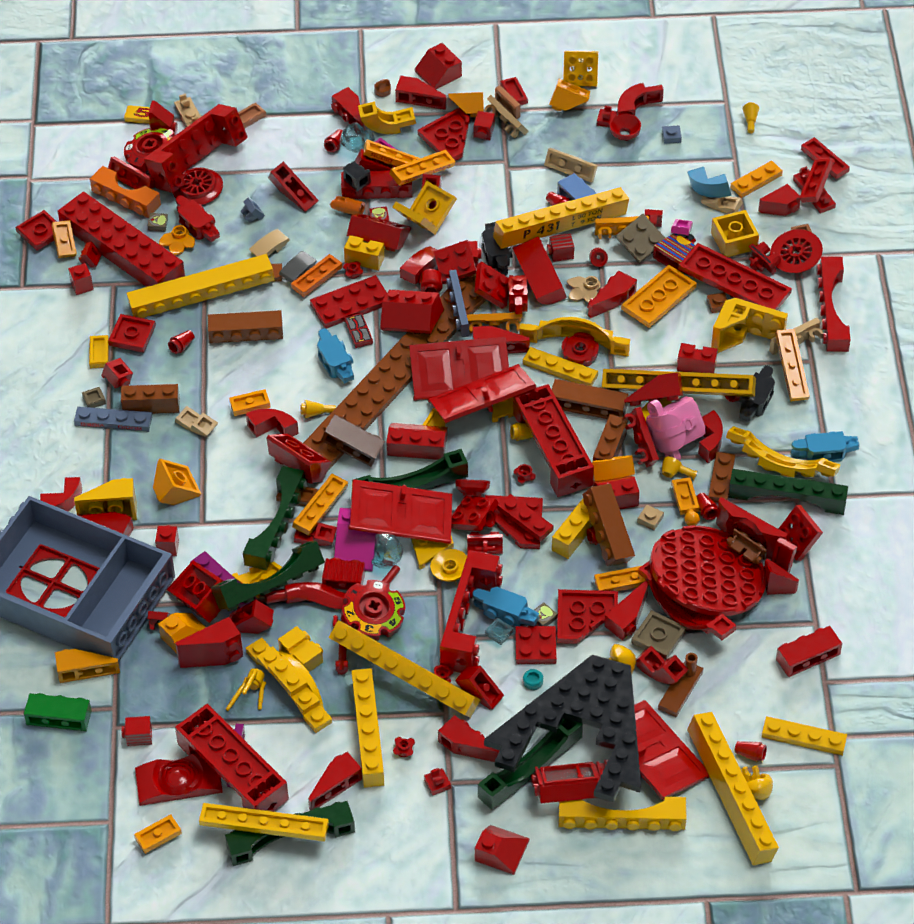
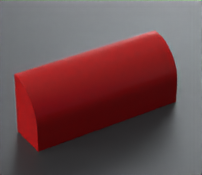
(539, 271)

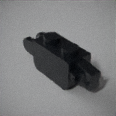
(494, 255)
(763, 393)

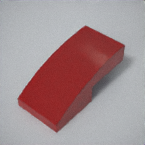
(323, 534)

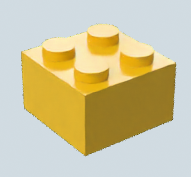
(734, 233)

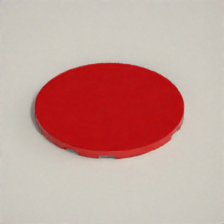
(704, 573)

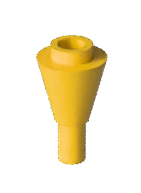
(750, 112)
(312, 408)

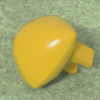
(623, 655)
(759, 784)

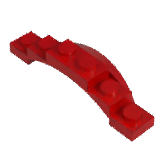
(718, 625)

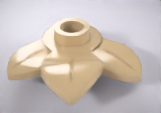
(583, 288)

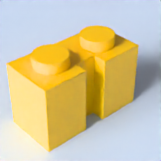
(368, 254)
(299, 646)

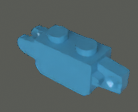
(334, 356)
(824, 445)
(505, 606)

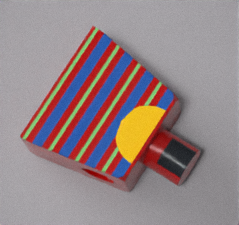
(673, 249)

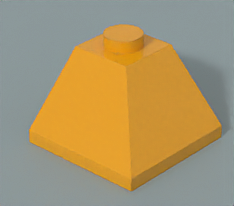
(568, 96)
(468, 102)
(174, 483)
(178, 627)

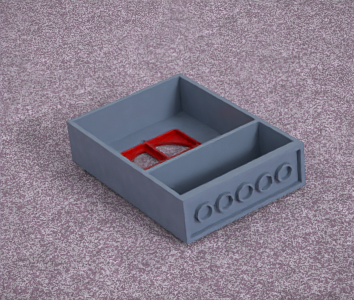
(121, 572)

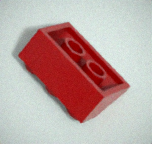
(383, 231)
(410, 311)
(416, 441)
(297, 455)

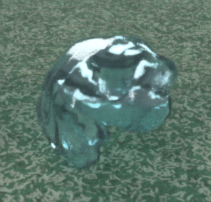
(355, 136)
(388, 552)

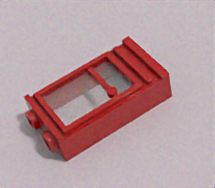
(567, 781)

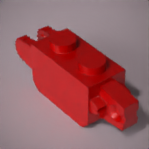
(196, 219)
(517, 294)

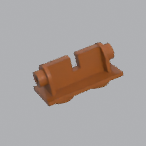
(754, 552)

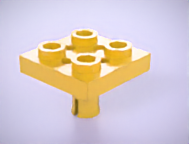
(590, 59)

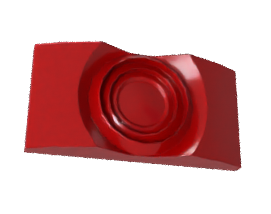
(733, 517)
(176, 780)

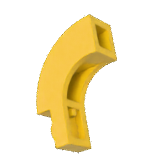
(385, 122)

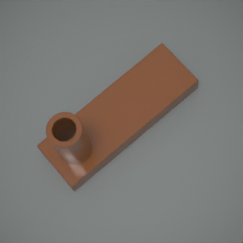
(679, 692)

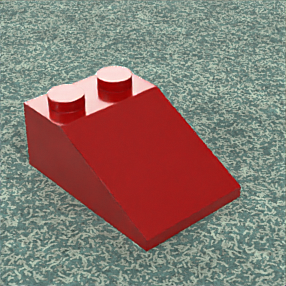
(195, 591)
(211, 646)

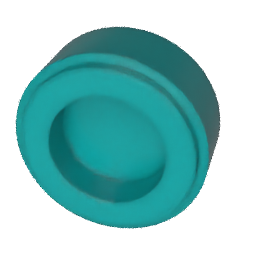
(533, 679)

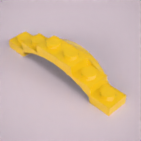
(569, 325)
(777, 462)
(295, 681)

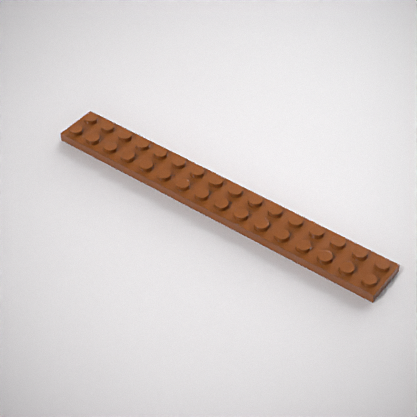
(391, 373)

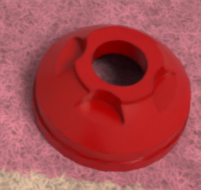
(625, 122)
(472, 487)

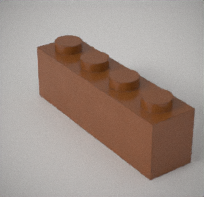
(245, 326)
(589, 399)
(608, 525)

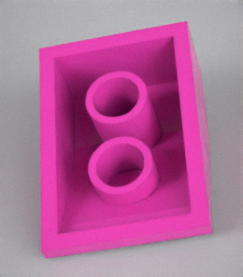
(354, 544)

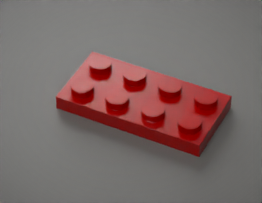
(349, 301)

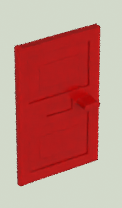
(454, 363)
(482, 393)
(401, 511)
(663, 756)

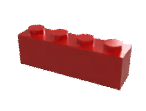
(381, 186)

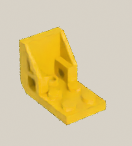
(746, 318)

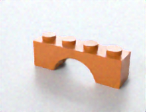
(140, 200)

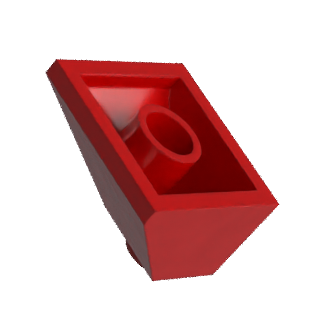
(500, 849)

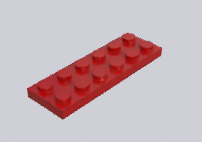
(734, 277)

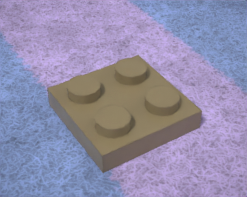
(640, 238)
(660, 633)

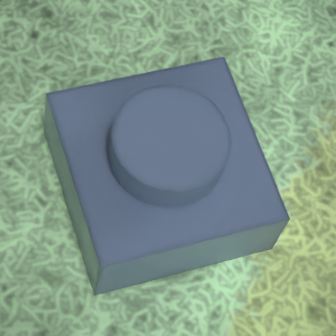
(671, 134)

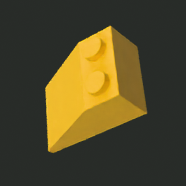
(112, 496)

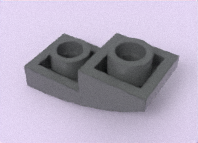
(297, 266)

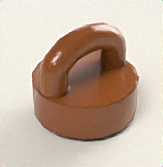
(382, 88)

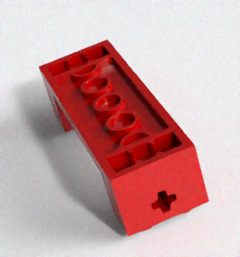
(192, 144)
(556, 439)
(479, 572)
(232, 759)

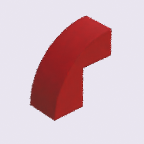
(265, 420)
(713, 436)
(64, 500)
(657, 668)

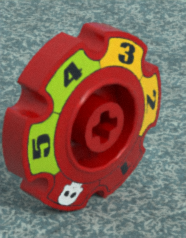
(144, 144)
(373, 609)

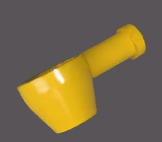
(672, 466)

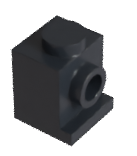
(356, 176)

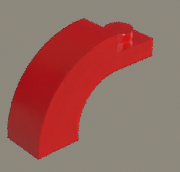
(637, 96)

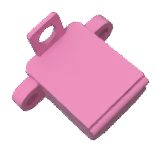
(674, 425)

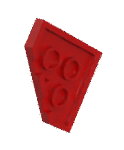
(447, 133)
(509, 528)
(582, 612)

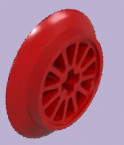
(208, 188)
(810, 243)

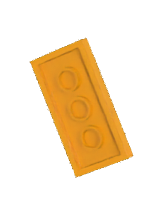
(658, 296)

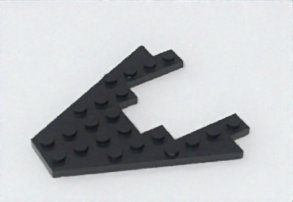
(592, 694)

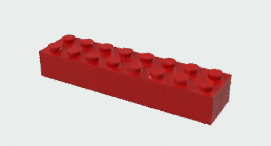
(121, 241)

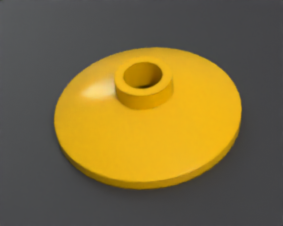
(448, 565)

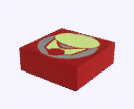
(379, 212)

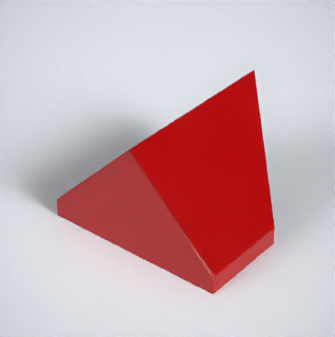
(779, 580)

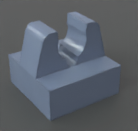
(253, 210)

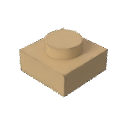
(650, 517)

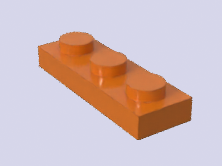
(316, 275)

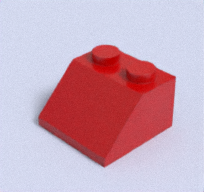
(439, 66)
(624, 489)

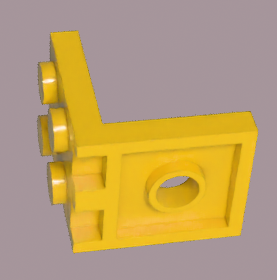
(421, 214)

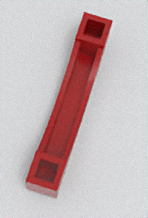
(836, 332)

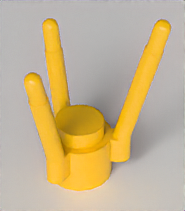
(252, 681)

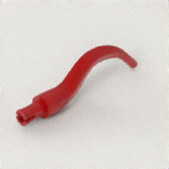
(316, 592)

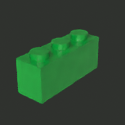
(57, 712)

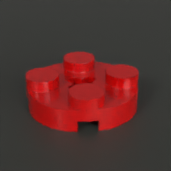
(583, 340)

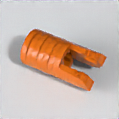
(348, 205)

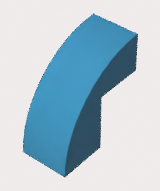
(713, 187)

